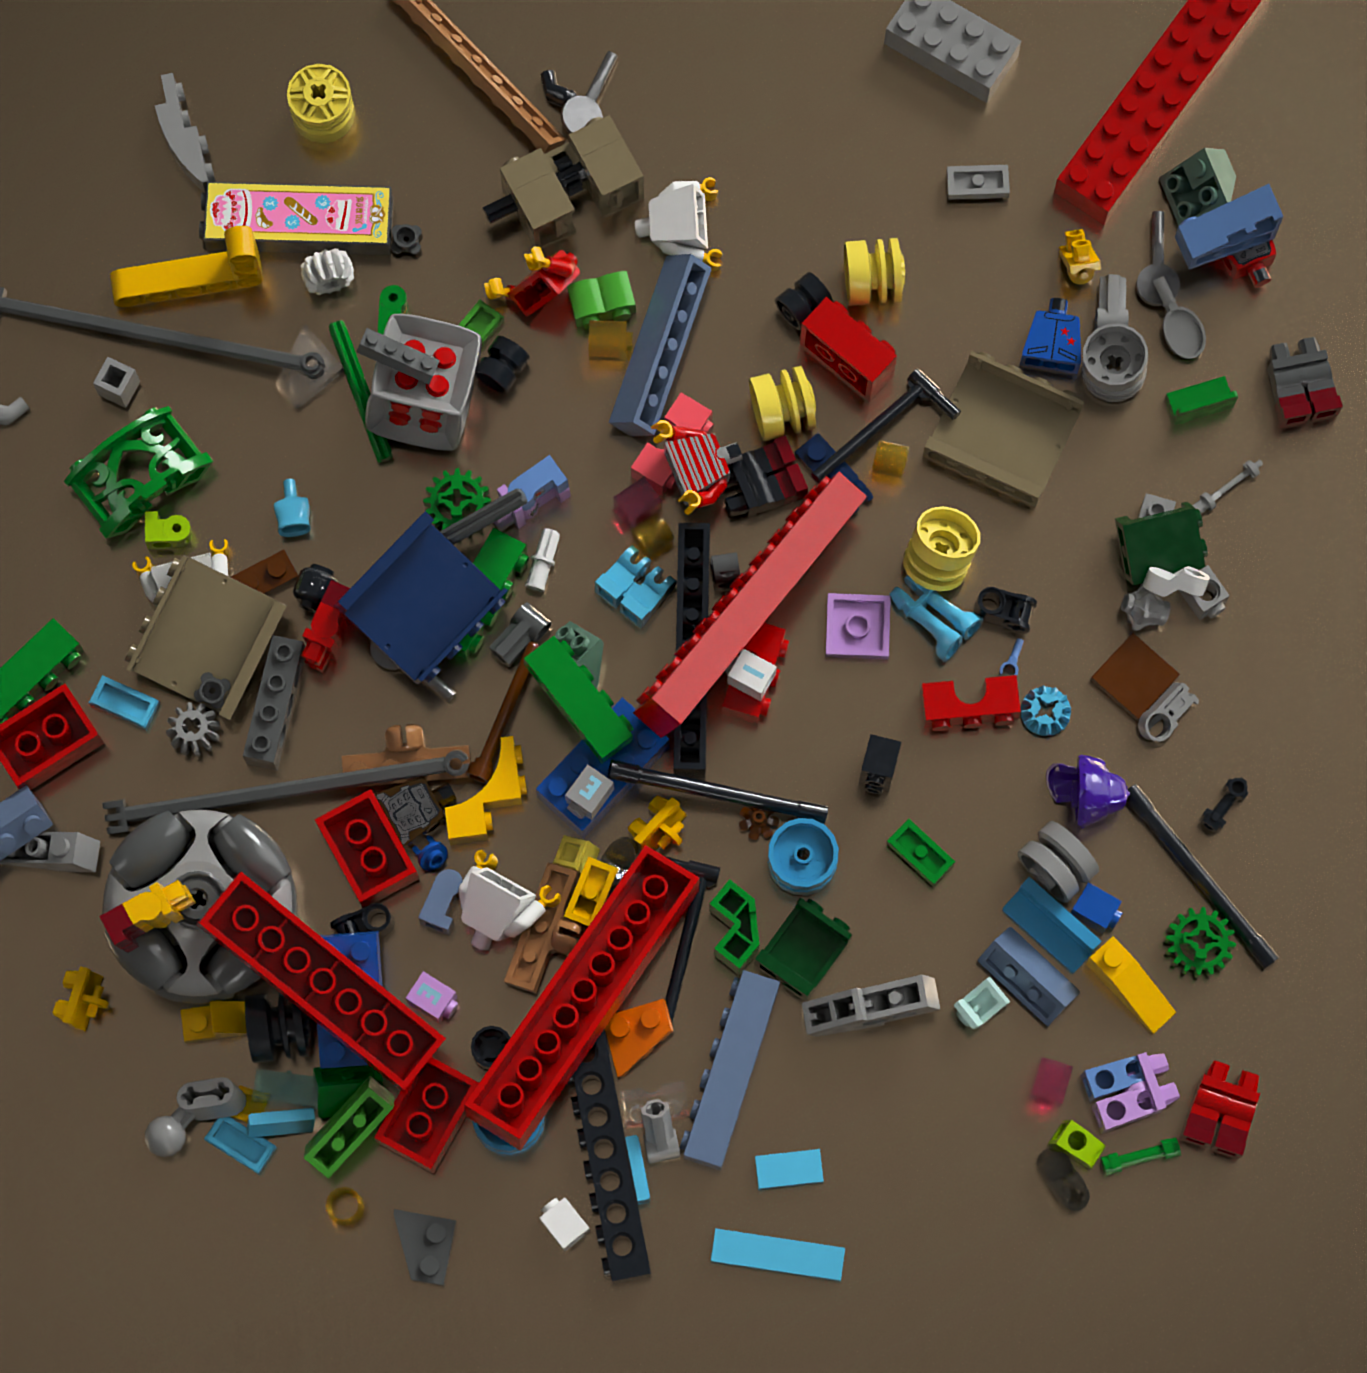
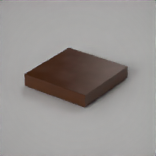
(1135, 676)

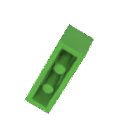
(349, 1127)

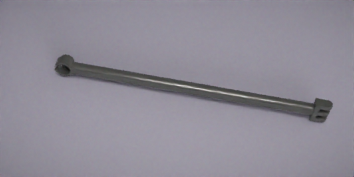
(163, 336)
(282, 790)

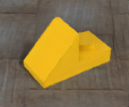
(591, 891)
(215, 1021)

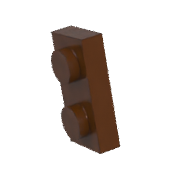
(269, 574)

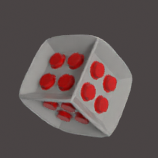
(418, 411)

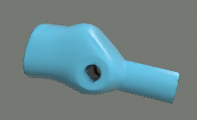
(292, 512)

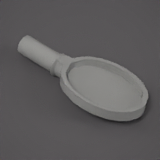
(1180, 325)

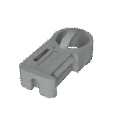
(1169, 708)

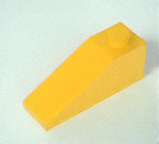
(1131, 984)

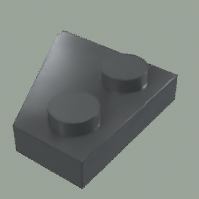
(426, 1245)

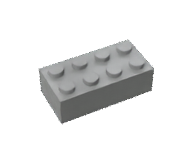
(953, 44)

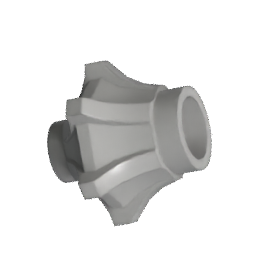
(1145, 608)

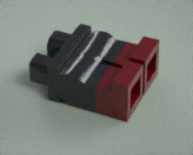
(765, 479)

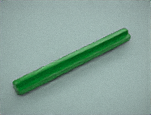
(357, 385)

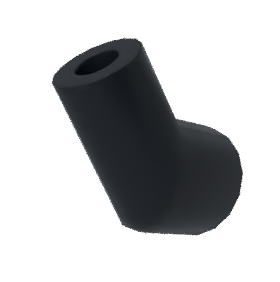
(553, 92)

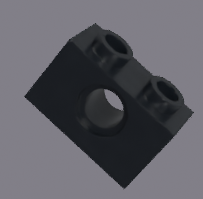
(879, 764)

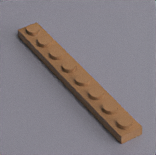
(483, 73)

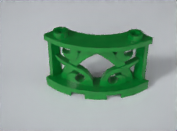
(129, 510)

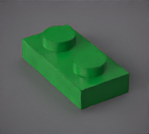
(920, 852)

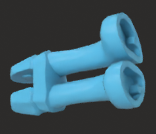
(947, 639)

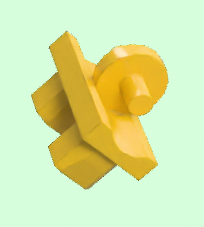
(1079, 257)
(662, 827)
(84, 998)

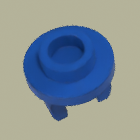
(432, 855)

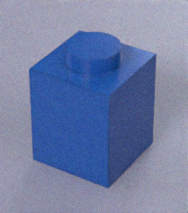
(1097, 909)

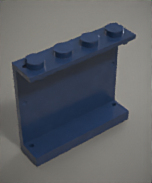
(421, 600)

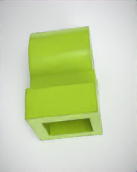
(166, 533)
(1077, 1143)

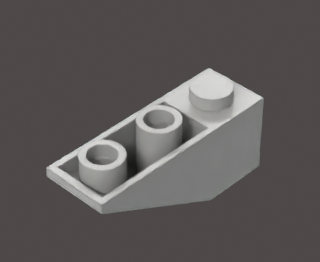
(57, 852)

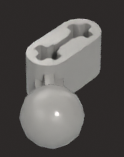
(197, 1101)

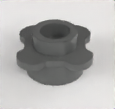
(400, 232)
(204, 694)

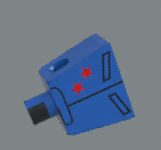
(1054, 340)

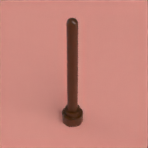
(481, 768)

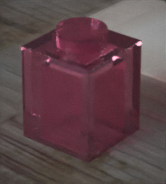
(636, 503)
(1050, 1083)

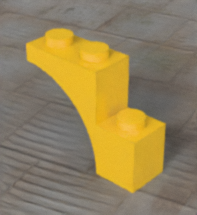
(468, 820)

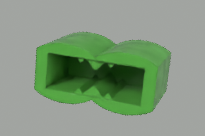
(602, 299)

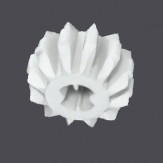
(327, 271)

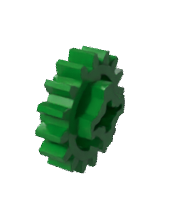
(446, 500)
(1201, 928)

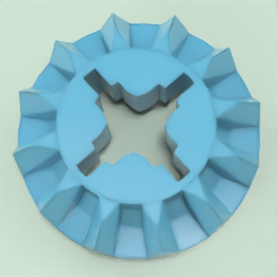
(1043, 724)

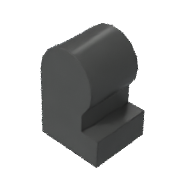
(724, 570)

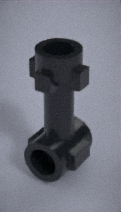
(1235, 790)

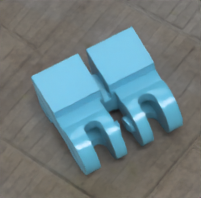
(620, 587)

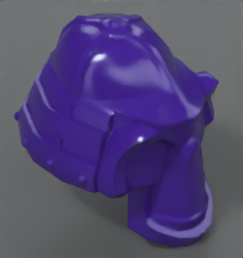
(1089, 787)

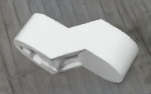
(1186, 579)

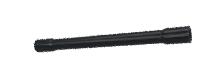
(637, 775)
(1254, 942)

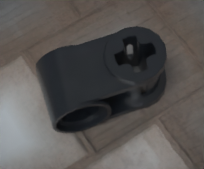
(1007, 609)
(361, 921)

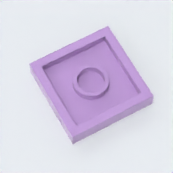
(858, 626)

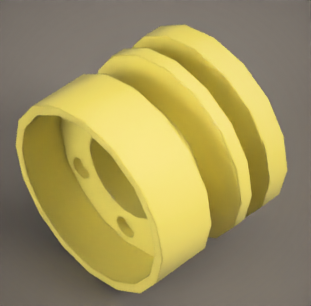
(320, 118)
(873, 271)
(782, 403)
(941, 548)

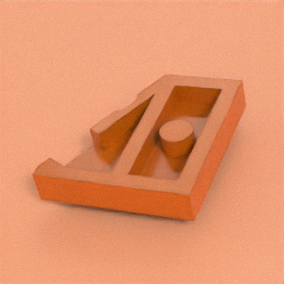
(636, 1032)

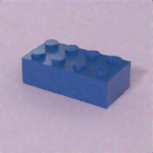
(642, 751)
(364, 951)

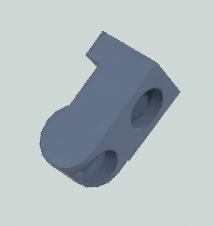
(440, 902)

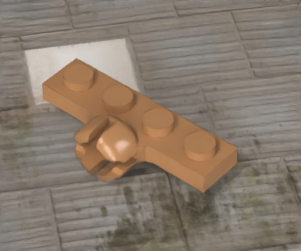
(399, 752)
(548, 935)

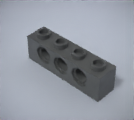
(274, 703)

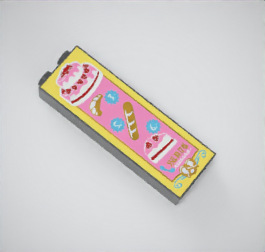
(300, 217)

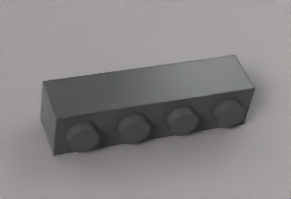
(397, 356)

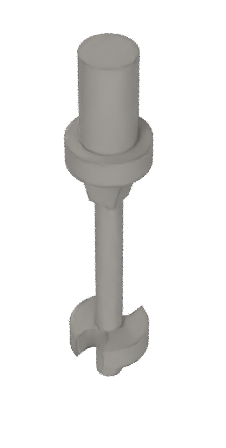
(1207, 501)

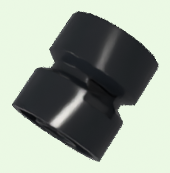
(800, 302)
(501, 365)
(487, 1045)

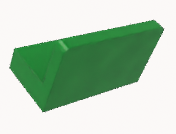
(1200, 400)
(338, 1084)

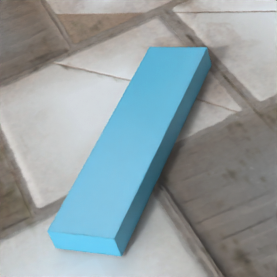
(778, 1255)

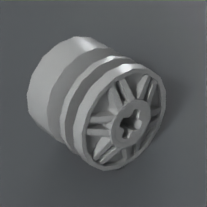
(1120, 347)

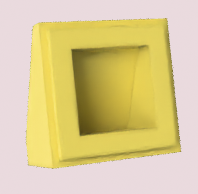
(574, 853)

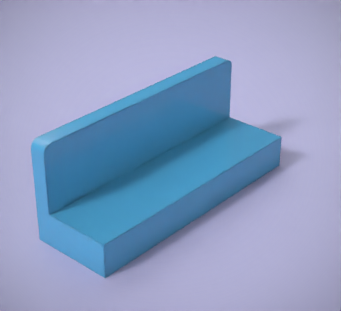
(1051, 925)

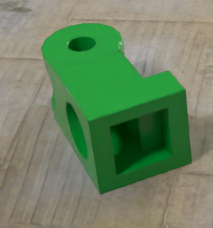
(392, 301)

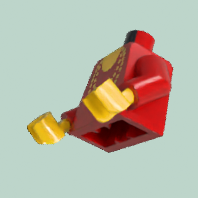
(543, 284)

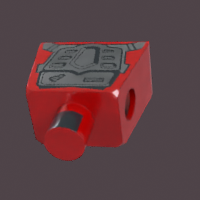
(1252, 263)

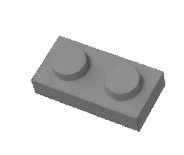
(977, 182)

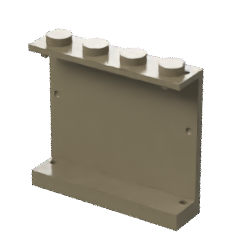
(1006, 428)
(203, 627)

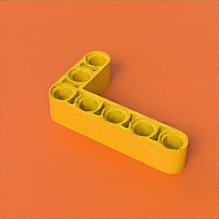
(191, 276)

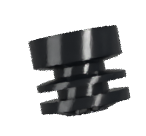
(275, 1026)

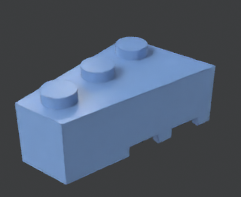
(1230, 228)

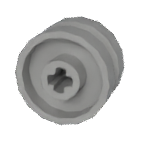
(1058, 861)

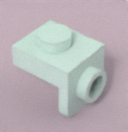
(981, 1004)

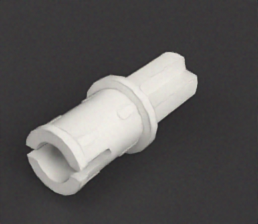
(542, 560)

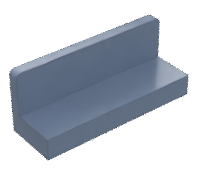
(1028, 976)

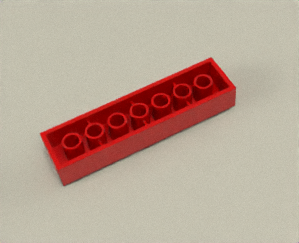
(321, 981)

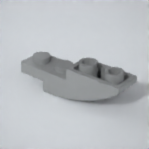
(181, 137)

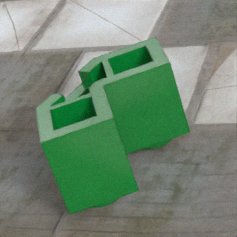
(738, 912)

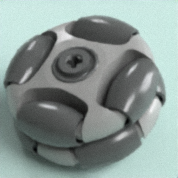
(200, 842)

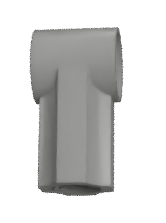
(1111, 301)
(659, 1136)

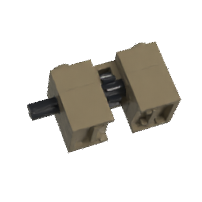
(542, 184)

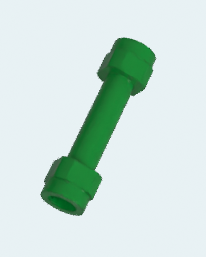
(1166, 1149)

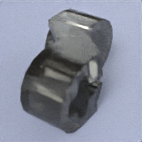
(621, 853)
(1053, 1167)

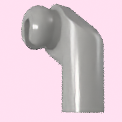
(13, 411)

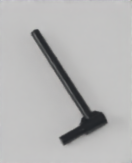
(919, 387)
(708, 877)

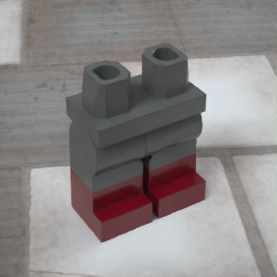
(1302, 383)

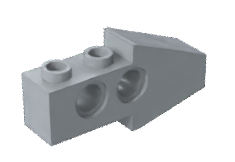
(870, 1006)

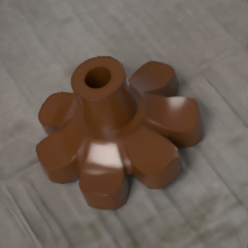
(758, 826)

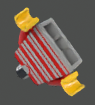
(697, 463)

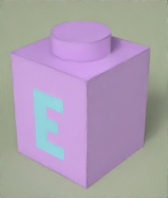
(432, 998)

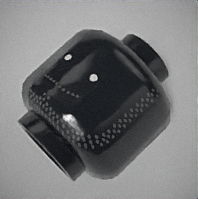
(312, 585)

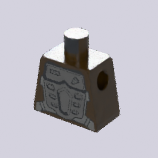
(415, 809)

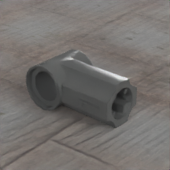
(524, 627)

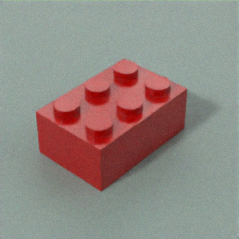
(848, 348)
(46, 738)
(367, 849)
(427, 1115)

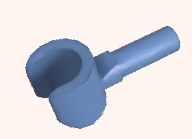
(1013, 658)

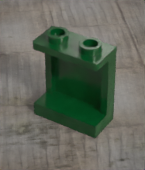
(1161, 541)
(804, 948)

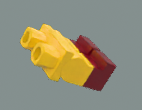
(146, 912)

